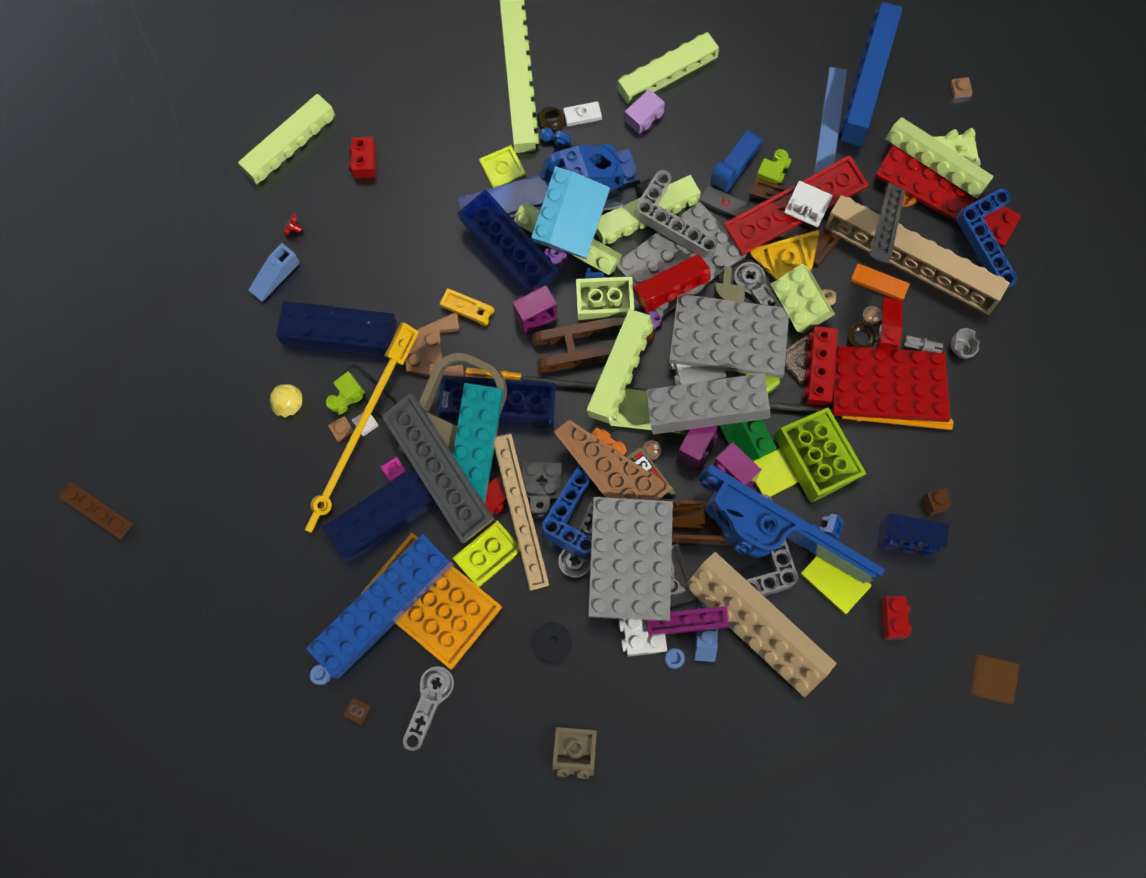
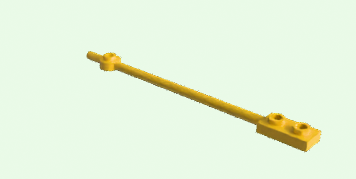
(397, 354)

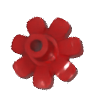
(292, 225)

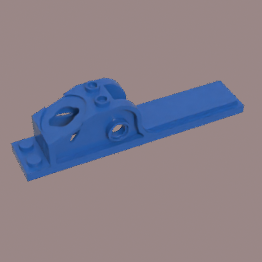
(575, 159)
(762, 526)

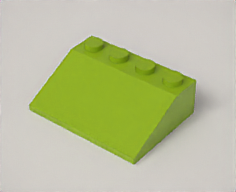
(819, 454)

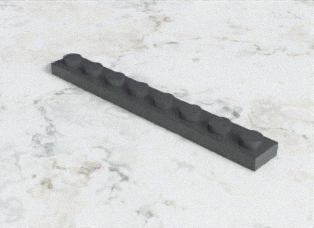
(887, 223)

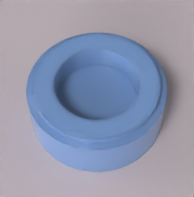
(674, 658)
(319, 675)

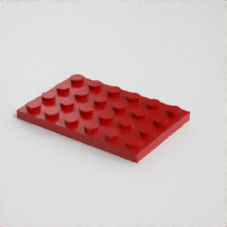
(890, 384)

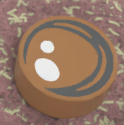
(872, 314)
(652, 449)

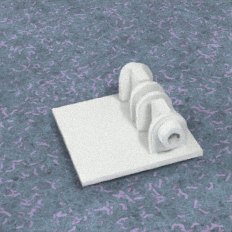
(808, 204)

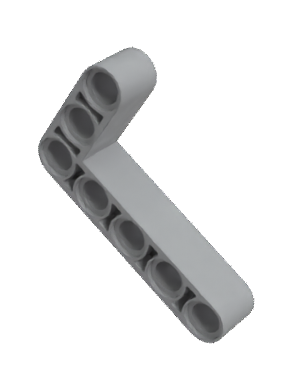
(671, 220)
(779, 570)

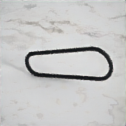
(355, 365)

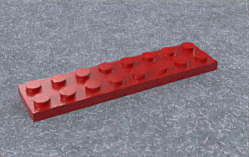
(941, 194)
(768, 218)

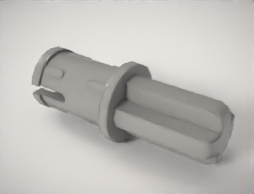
(922, 344)

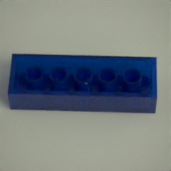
(507, 243)
(336, 328)
(525, 401)
(379, 515)

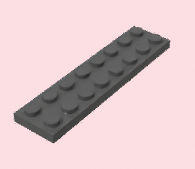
(438, 468)

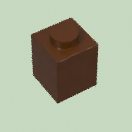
(936, 501)

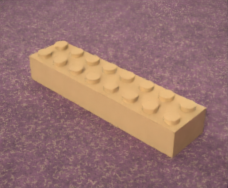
(761, 625)

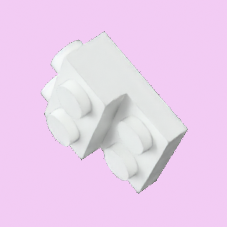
(637, 638)

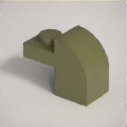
(725, 290)

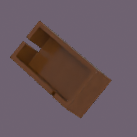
(705, 533)

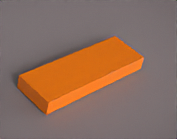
(880, 282)

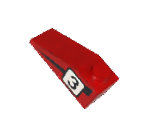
(890, 324)

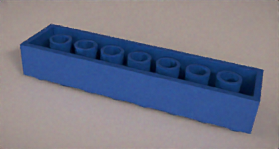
(870, 74)
(379, 607)

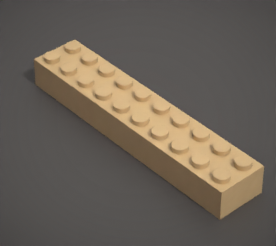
(920, 257)

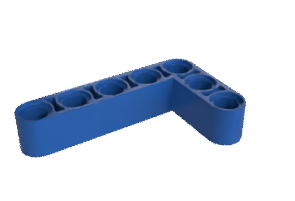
(986, 237)
(568, 506)

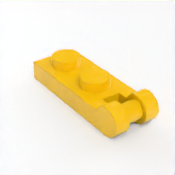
(466, 306)

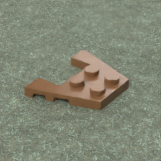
(427, 348)

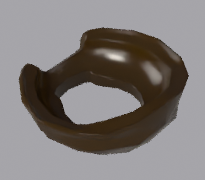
(554, 125)
(866, 327)

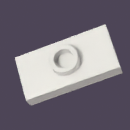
(582, 113)

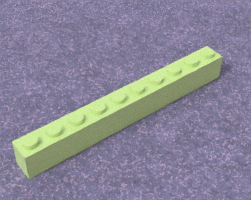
(519, 76)

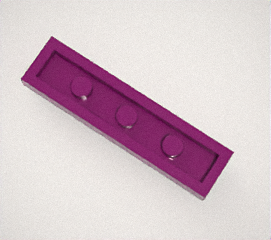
(691, 621)

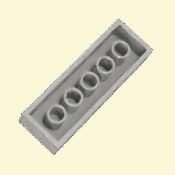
(708, 403)

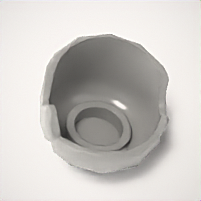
(964, 343)

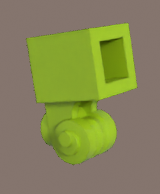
(773, 170)
(349, 392)

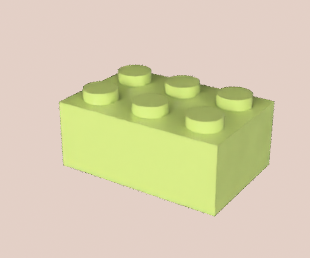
(603, 298)
(802, 299)

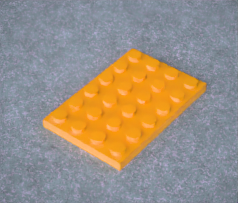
(448, 614)

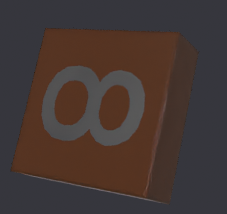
(357, 711)

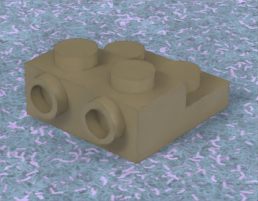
(574, 752)

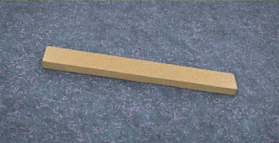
(520, 512)

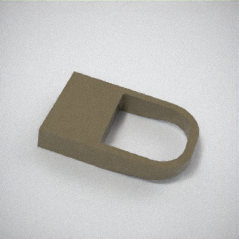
(444, 427)

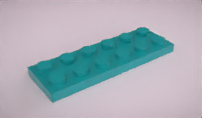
(477, 433)

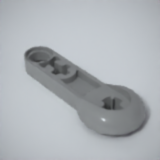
(757, 287)
(565, 556)
(428, 702)

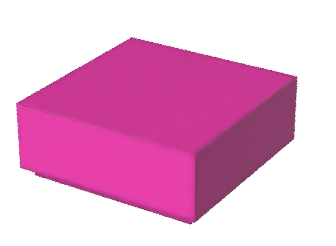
(393, 469)

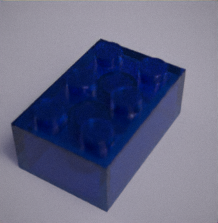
(913, 535)

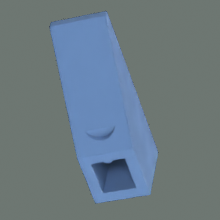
(274, 271)
(705, 641)

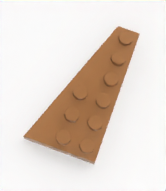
(609, 469)

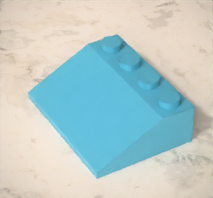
(570, 213)

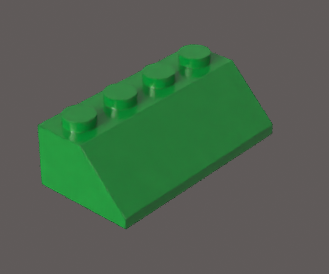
(750, 437)

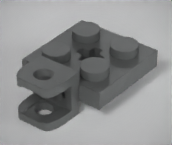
(541, 495)

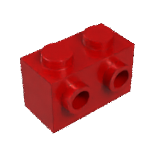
(363, 157)
(895, 618)

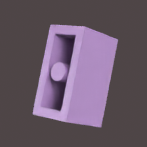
(644, 111)

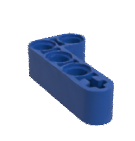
(727, 172)

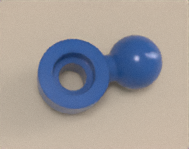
(560, 138)

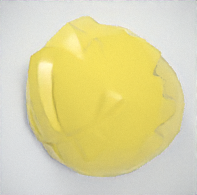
(285, 400)

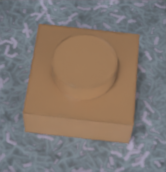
(961, 87)
(341, 429)

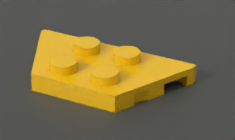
(787, 254)

